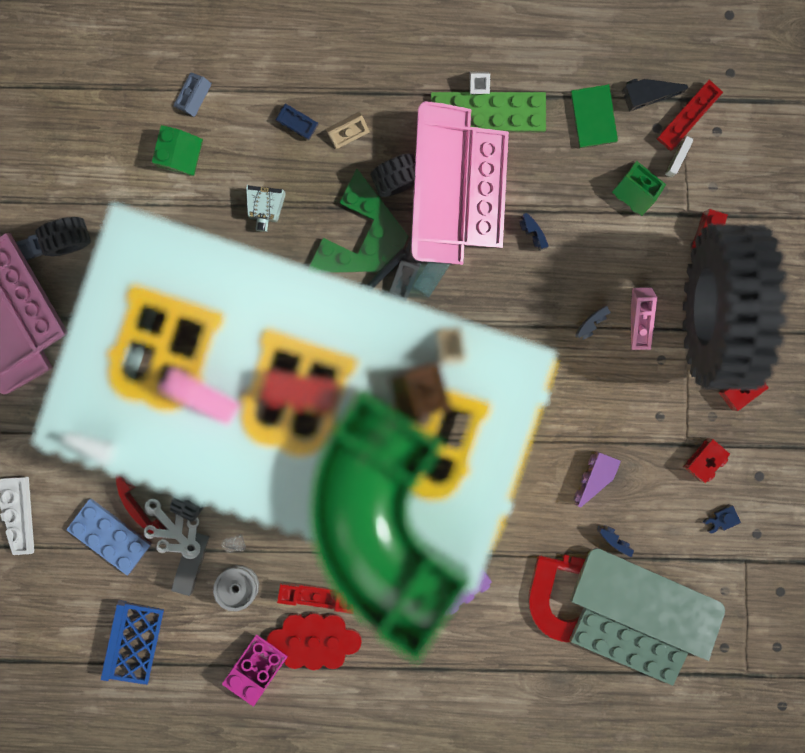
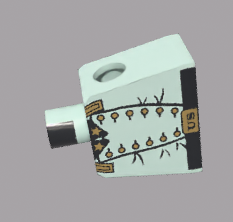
(264, 205)

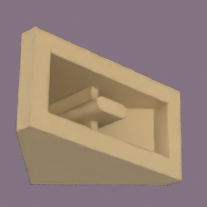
(451, 346)

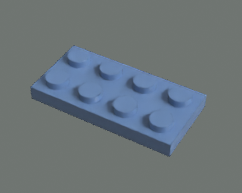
(108, 536)

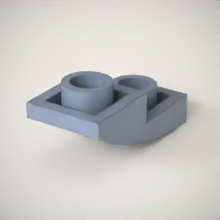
(588, 325)

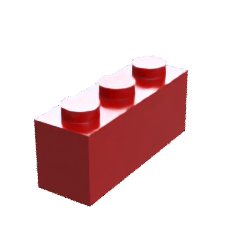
(300, 392)

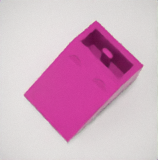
(254, 670)

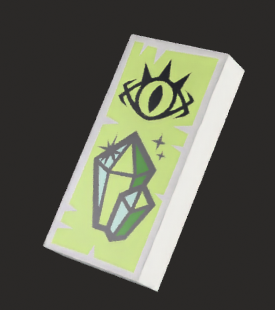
(679, 157)

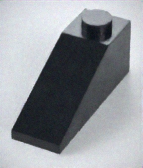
(647, 92)

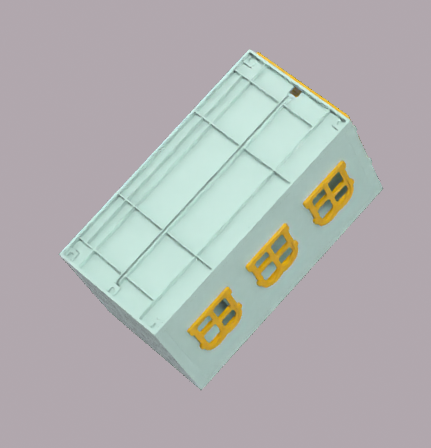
(248, 312)

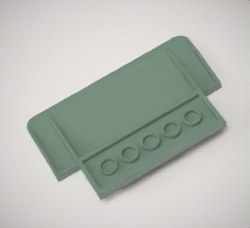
(642, 617)

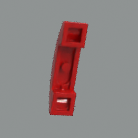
(124, 487)
(311, 596)

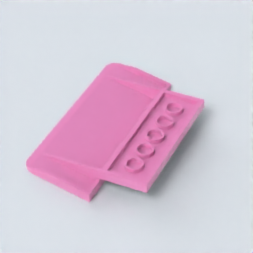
(456, 185)
(26, 320)

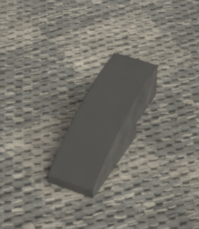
(190, 568)

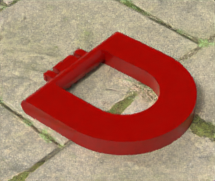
(540, 596)

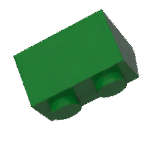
(177, 150)
(639, 188)

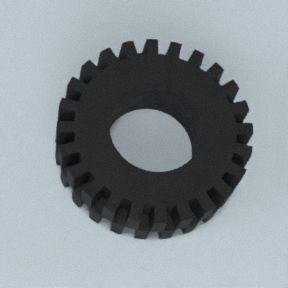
(734, 306)

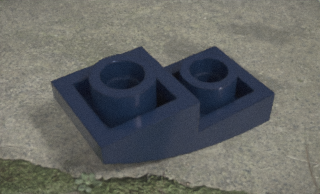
(530, 226)
(612, 538)

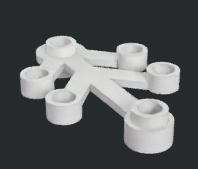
(173, 532)

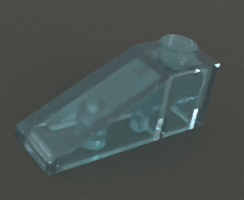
(430, 278)

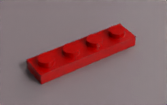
(690, 115)

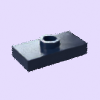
(297, 121)

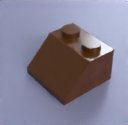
(420, 392)

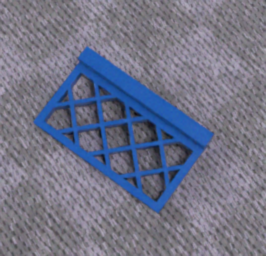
(116, 638)

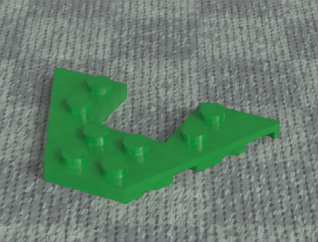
(381, 243)

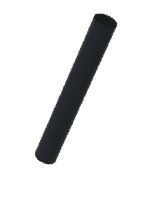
(386, 269)

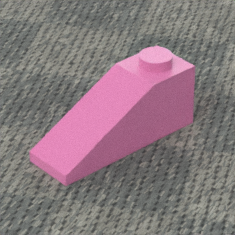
(642, 318)
(200, 395)

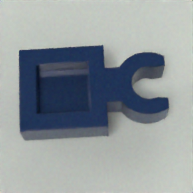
(724, 519)

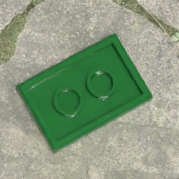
(594, 116)

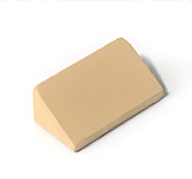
(347, 130)

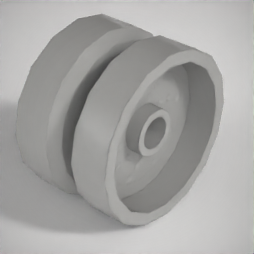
(241, 577)

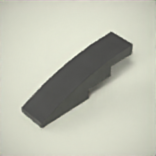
(405, 276)

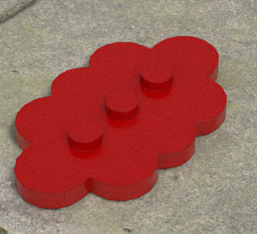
(315, 641)

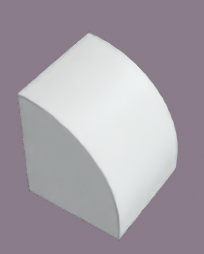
(479, 82)

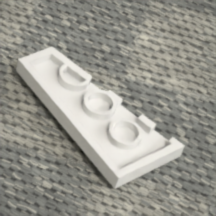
(16, 514)

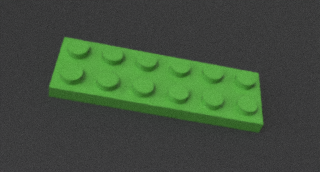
(500, 109)

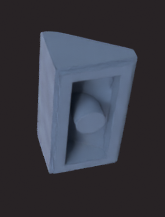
(192, 94)

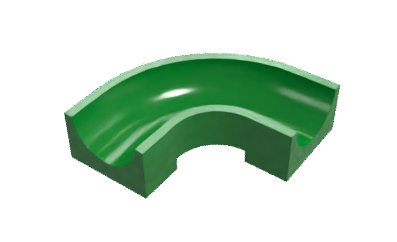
(366, 531)

